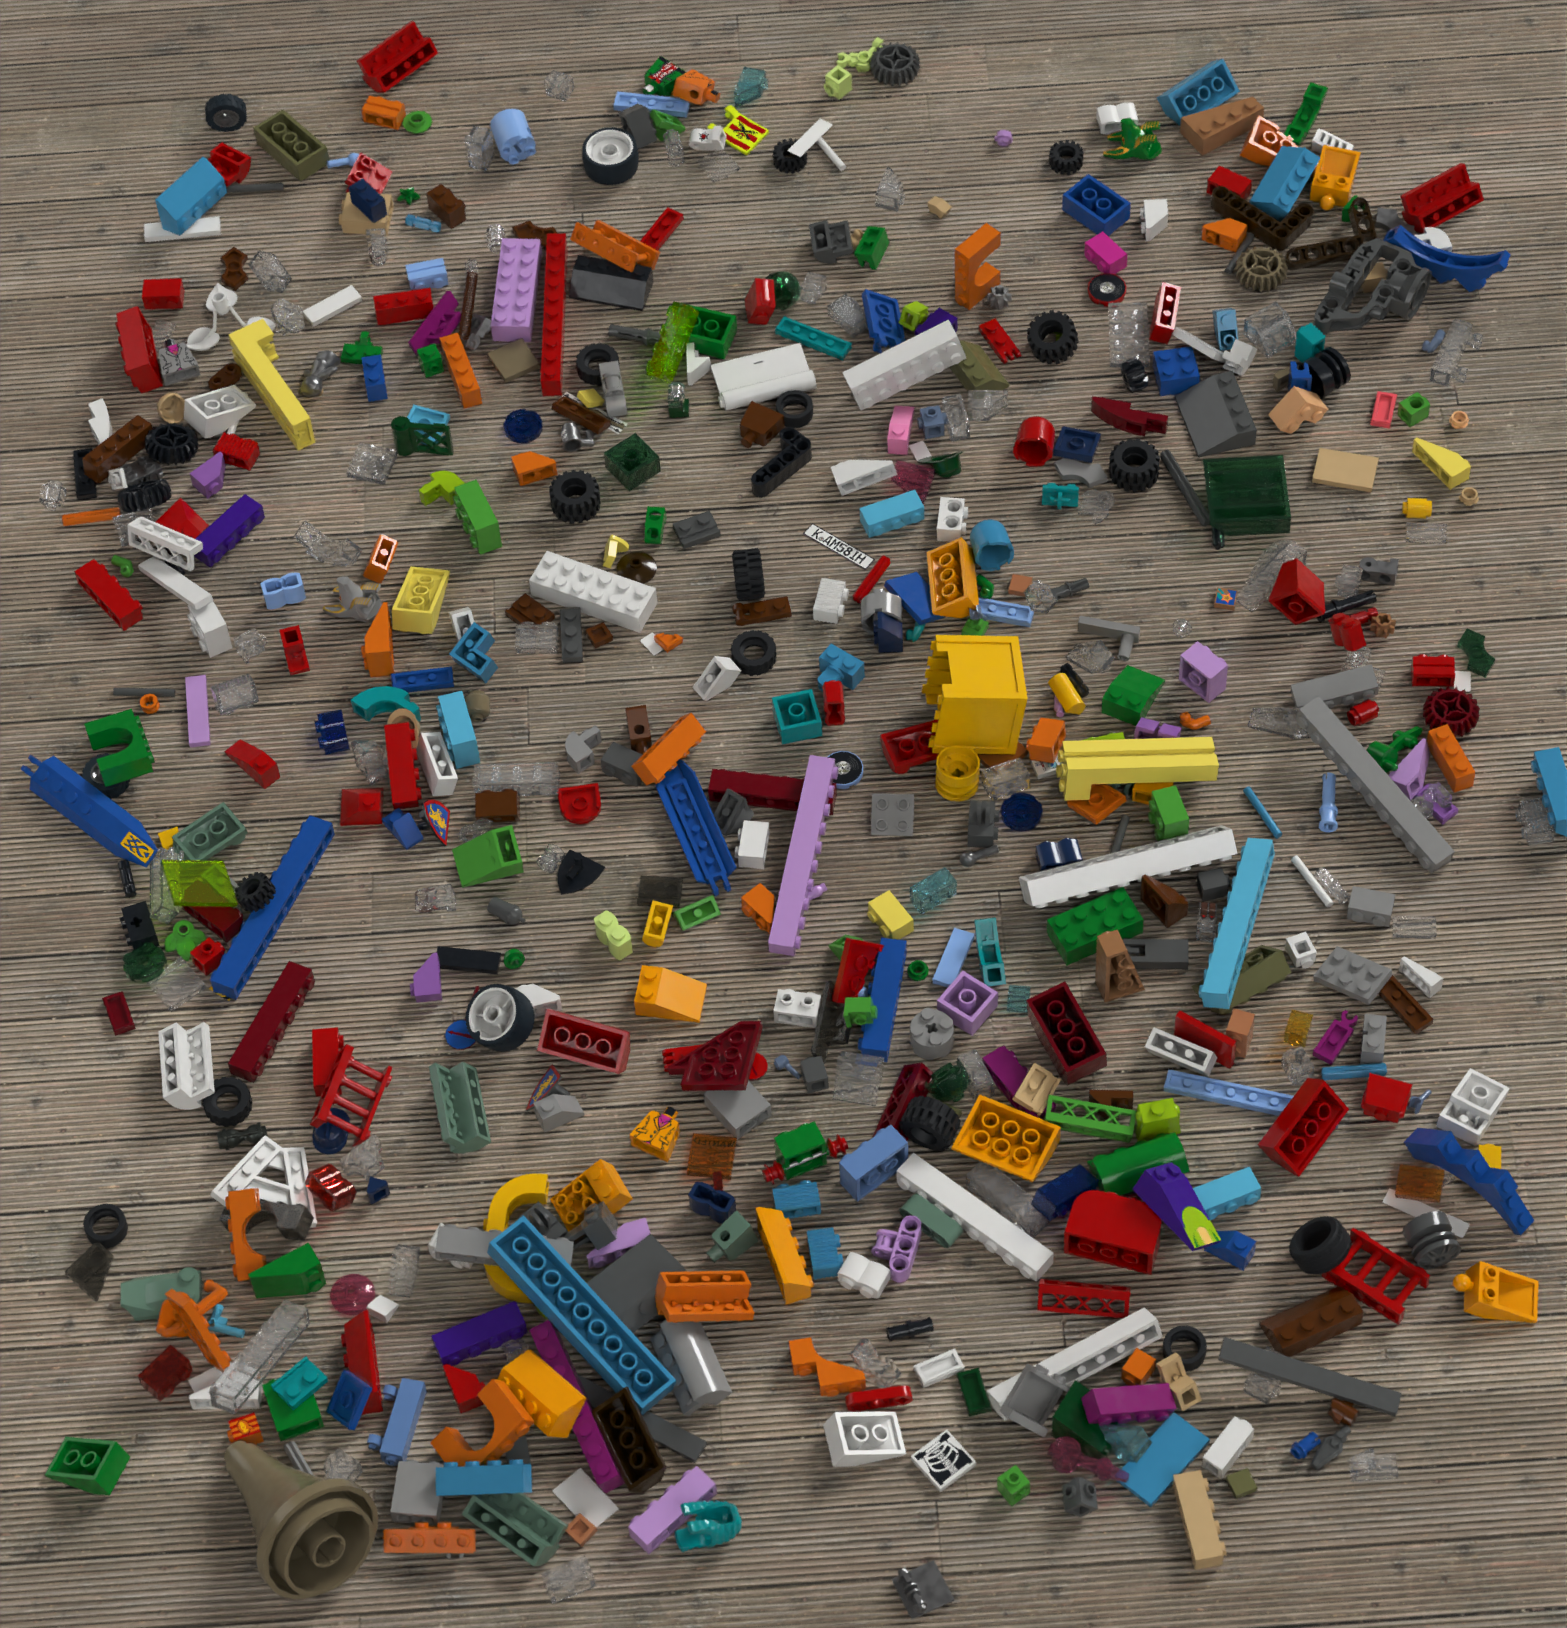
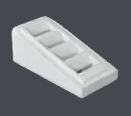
(1324, 138)
(1421, 977)

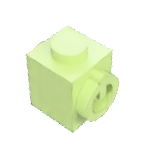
(838, 82)

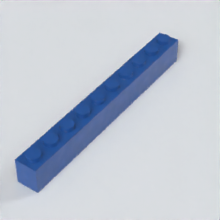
(262, 925)

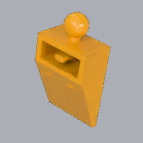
(1334, 177)
(1498, 1293)

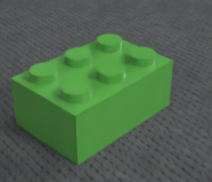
(477, 517)

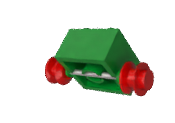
(801, 1152)

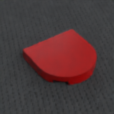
(580, 803)

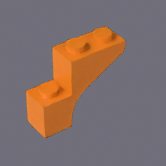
(832, 1376)

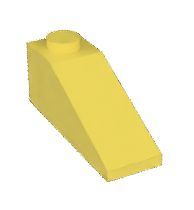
(1442, 462)

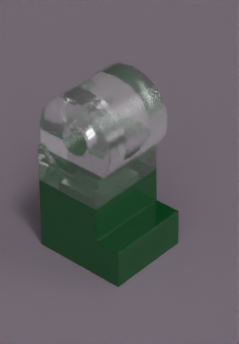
(677, 403)

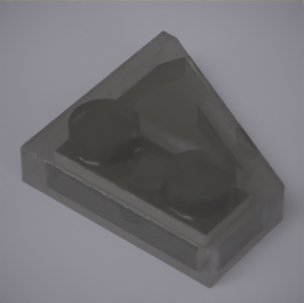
(91, 1270)

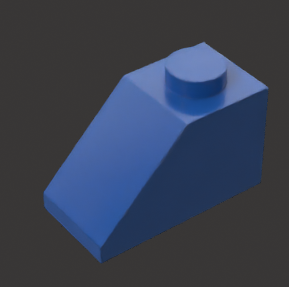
(1233, 1248)

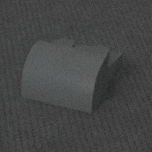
(830, 240)

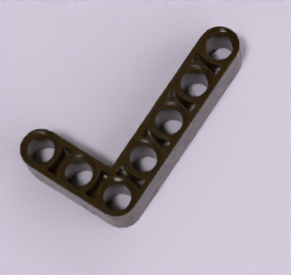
(1264, 227)
(1338, 245)

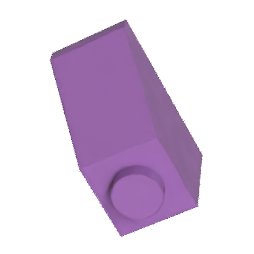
(209, 476)
(427, 981)

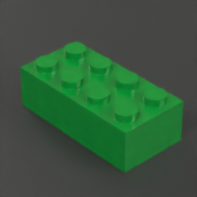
(1076, 930)

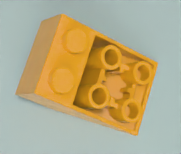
(593, 1186)

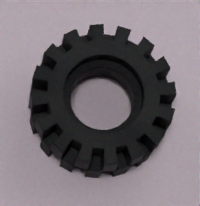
(1066, 149)
(788, 164)
(255, 892)

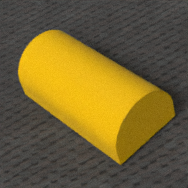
(1066, 694)
(657, 924)

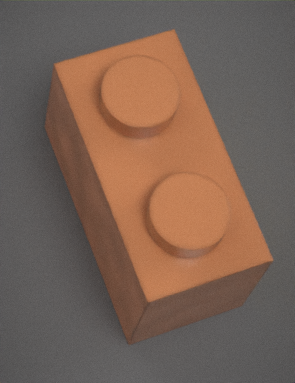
(1241, 1029)

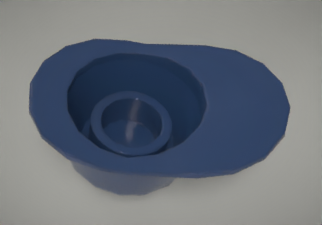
(330, 1138)

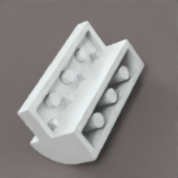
(186, 1065)

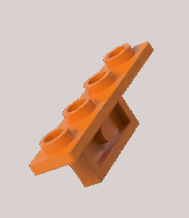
(429, 1539)

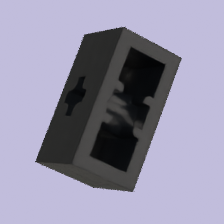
(139, 925)

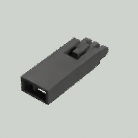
(1159, 953)

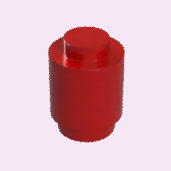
(1363, 712)

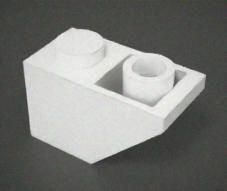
(1155, 217)

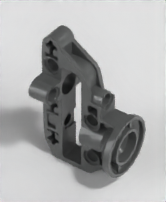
(1399, 293)

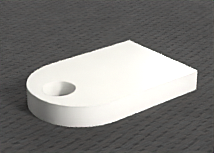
(1198, 344)

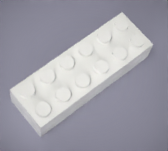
(904, 365)
(593, 591)

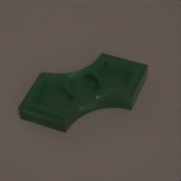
(1479, 660)

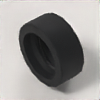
(795, 397)
(102, 1211)
(1189, 1333)

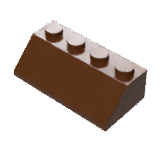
(1312, 1321)

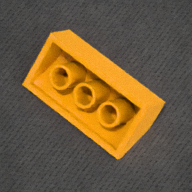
(952, 579)
(783, 1255)
(543, 1393)

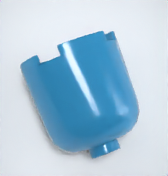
(991, 545)

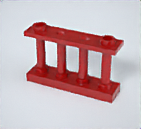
(331, 1096)
(1374, 1296)

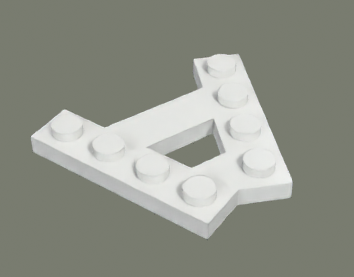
(270, 1154)

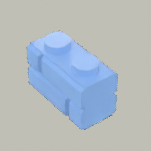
(427, 274)

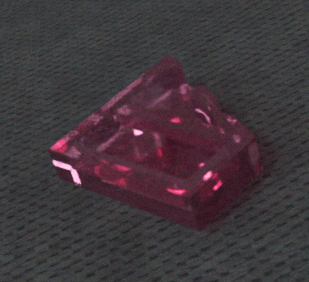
(914, 477)

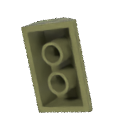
(977, 370)

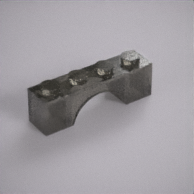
(291, 1220)

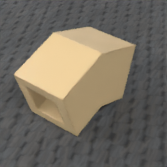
(939, 207)

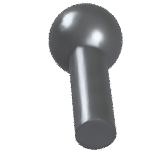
(969, 858)

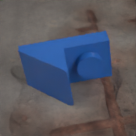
(403, 828)

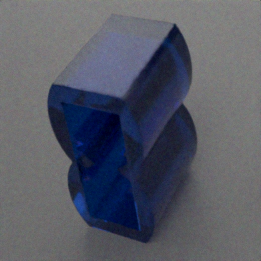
(333, 732)

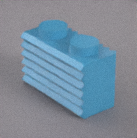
(797, 1199)
(823, 1252)

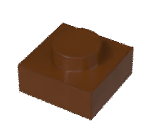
(599, 635)

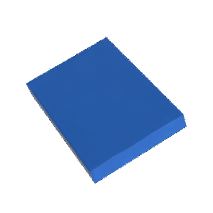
(914, 596)

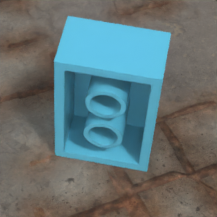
(457, 729)

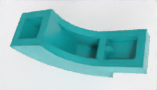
(382, 700)
(989, 952)

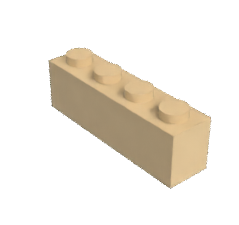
(1198, 1520)

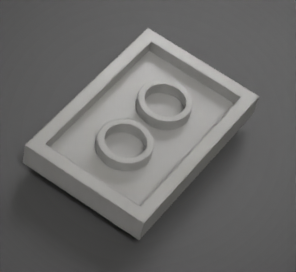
(1352, 975)

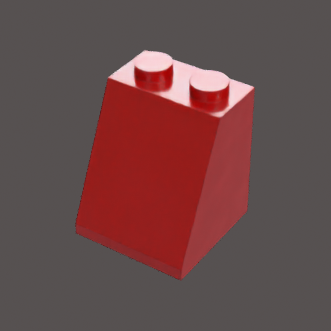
(1298, 593)

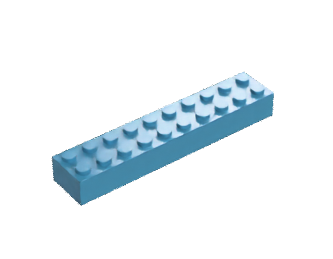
(580, 1314)

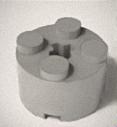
(879, 602)
(931, 1034)

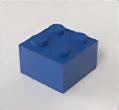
(1175, 370)

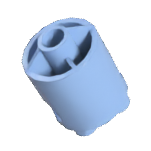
(512, 135)

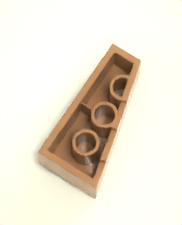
(1220, 124)
(1114, 968)

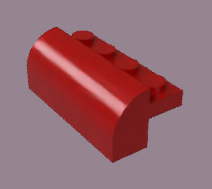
(396, 58)
(1440, 198)

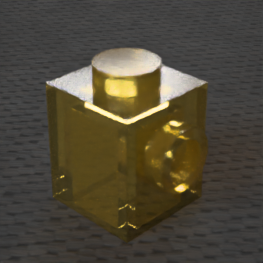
(1298, 1028)

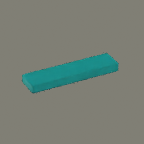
(813, 338)

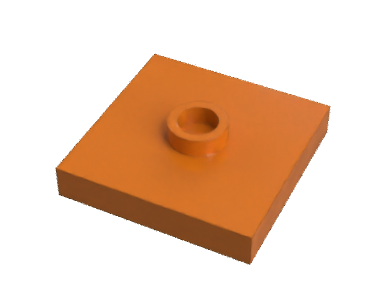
(1101, 804)

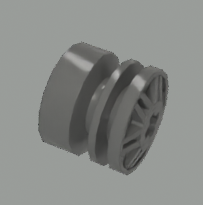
(1431, 1240)

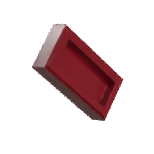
(118, 1013)

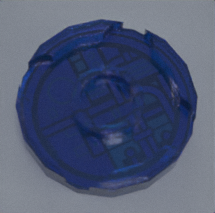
(523, 426)
(1021, 812)

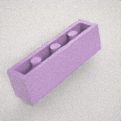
(665, 1514)

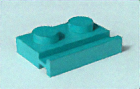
(299, 1383)

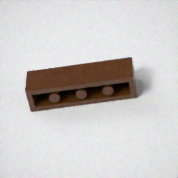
(116, 449)

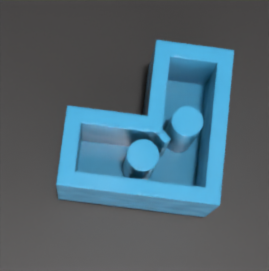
(471, 652)

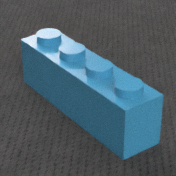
(487, 1479)

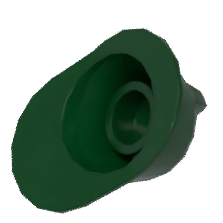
(944, 465)

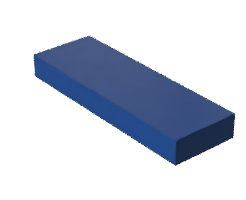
(423, 679)

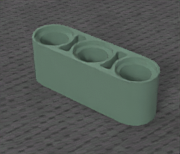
(933, 1221)

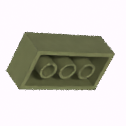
(291, 145)

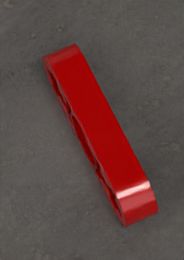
(878, 1398)

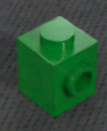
(430, 360)

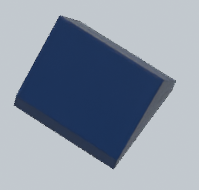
(377, 1190)

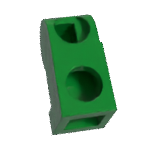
(654, 525)

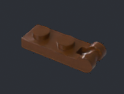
(762, 611)

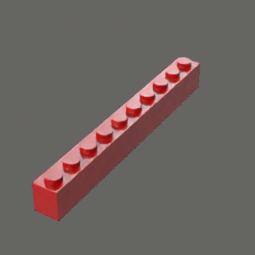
(554, 315)

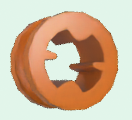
(150, 709)

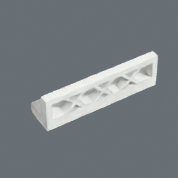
(163, 537)

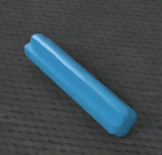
(1353, 1071)

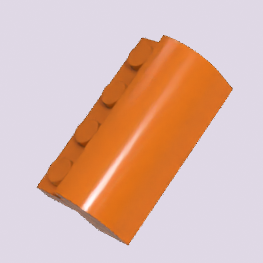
(703, 1296)

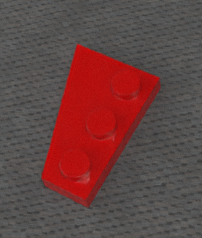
(855, 962)

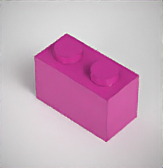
(1105, 254)

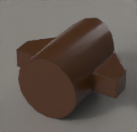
(1343, 1412)

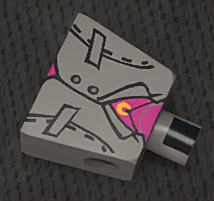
(177, 362)

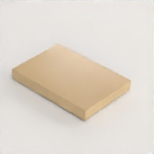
(1345, 470)

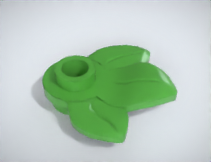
(184, 942)

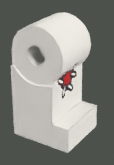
(707, 139)

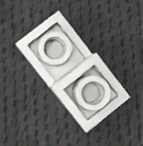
(117, 478)

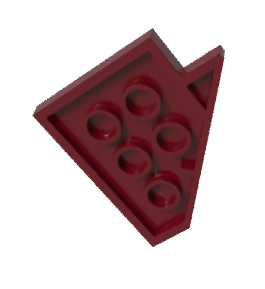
(722, 1061)

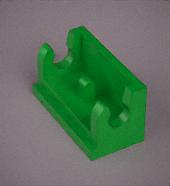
(872, 246)

